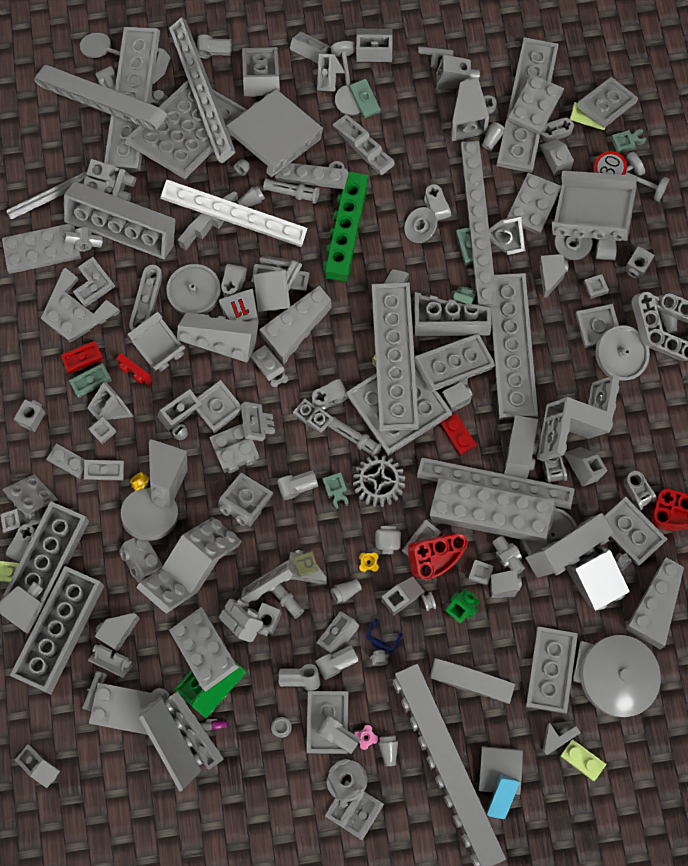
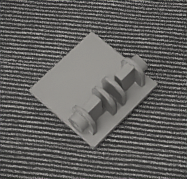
(29, 495)

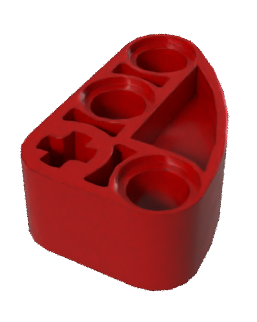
(674, 513)
(435, 561)

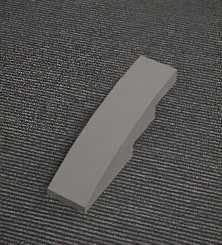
(363, 144)
(202, 225)
(472, 681)

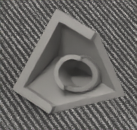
(508, 235)

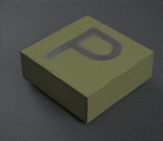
(305, 564)

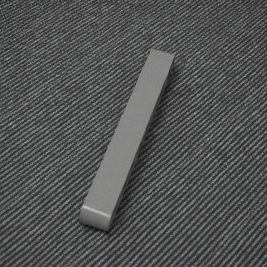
(100, 98)

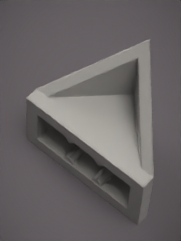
(108, 404)

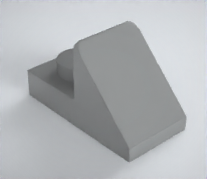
(327, 69)
(553, 741)

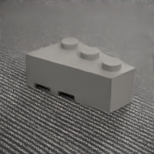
(522, 447)

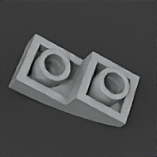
(312, 416)

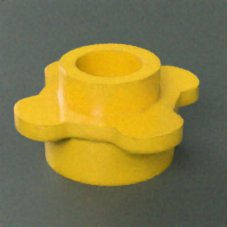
(139, 481)
(368, 557)

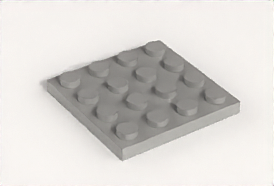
(430, 406)

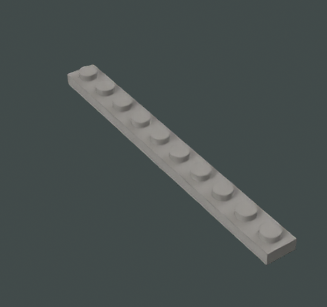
(202, 90)
(478, 224)

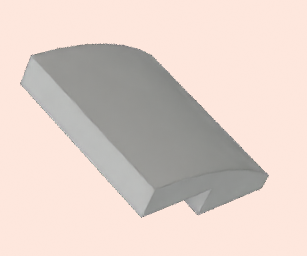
(271, 291)
(496, 762)
(355, 815)

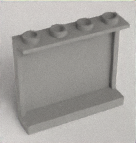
(275, 131)
(595, 205)

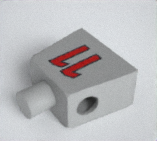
(240, 306)

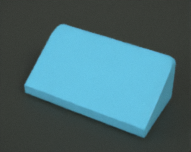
(502, 797)

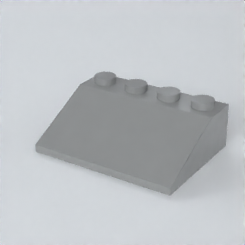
(170, 742)

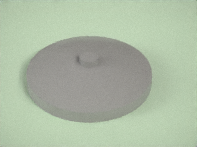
(620, 676)

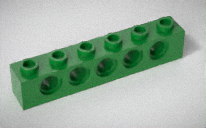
(341, 270)

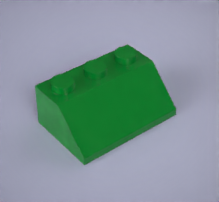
(207, 701)

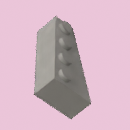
(449, 318)
(295, 323)
(219, 334)
(570, 546)
(656, 608)

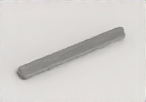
(44, 197)

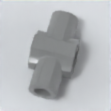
(83, 239)
(508, 555)

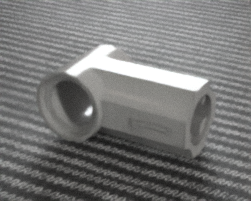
(208, 46)
(107, 78)
(292, 486)
(332, 663)
(306, 677)
(335, 733)

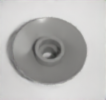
(415, 223)
(582, 248)

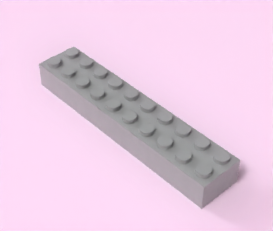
(449, 767)

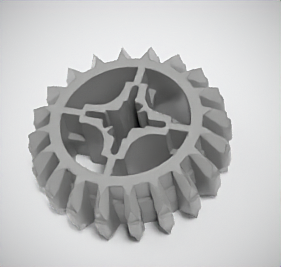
(371, 479)

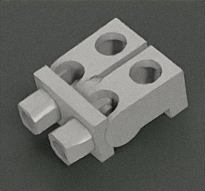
(113, 178)

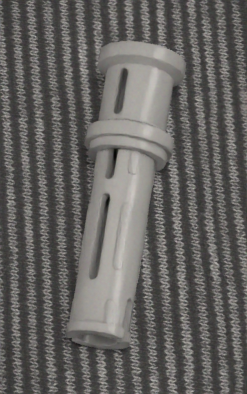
(300, 191)
(362, 441)

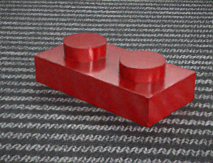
(81, 357)
(138, 373)
(458, 434)

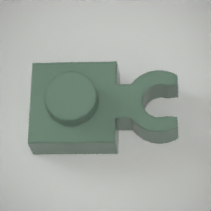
(625, 141)
(335, 488)

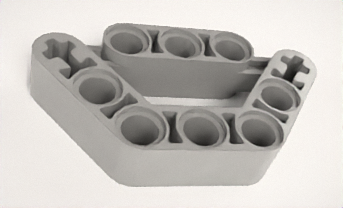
(654, 305)

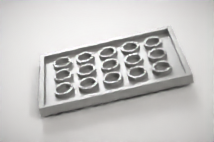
(182, 137)

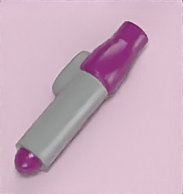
(213, 724)

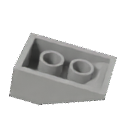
(260, 71)
(120, 707)

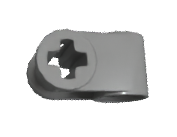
(436, 202)
(605, 249)
(233, 279)
(332, 394)
(554, 470)
(640, 491)
(20, 542)

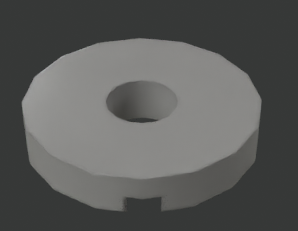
(358, 780)

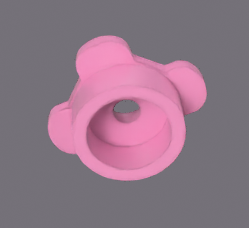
(367, 731)

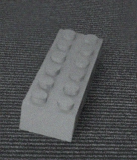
(119, 220)
(493, 511)
(49, 551)
(57, 630)

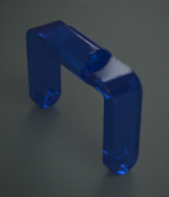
(379, 644)

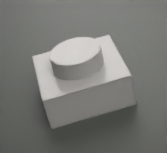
(596, 286)
(102, 430)
(481, 572)

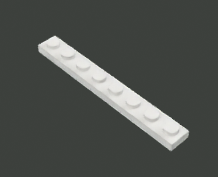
(233, 213)

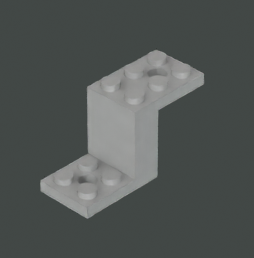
(578, 418)
(189, 564)

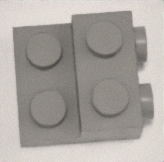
(234, 449)
(244, 500)

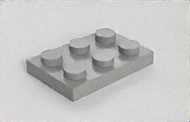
(607, 102)
(535, 104)
(535, 202)
(633, 531)
(320, 706)

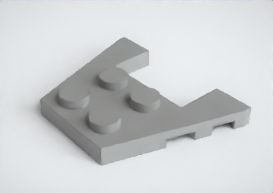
(69, 316)

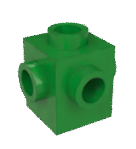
(463, 605)

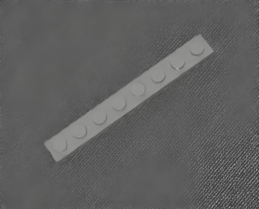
(435, 470)

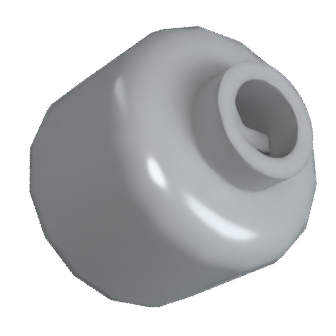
(388, 539)

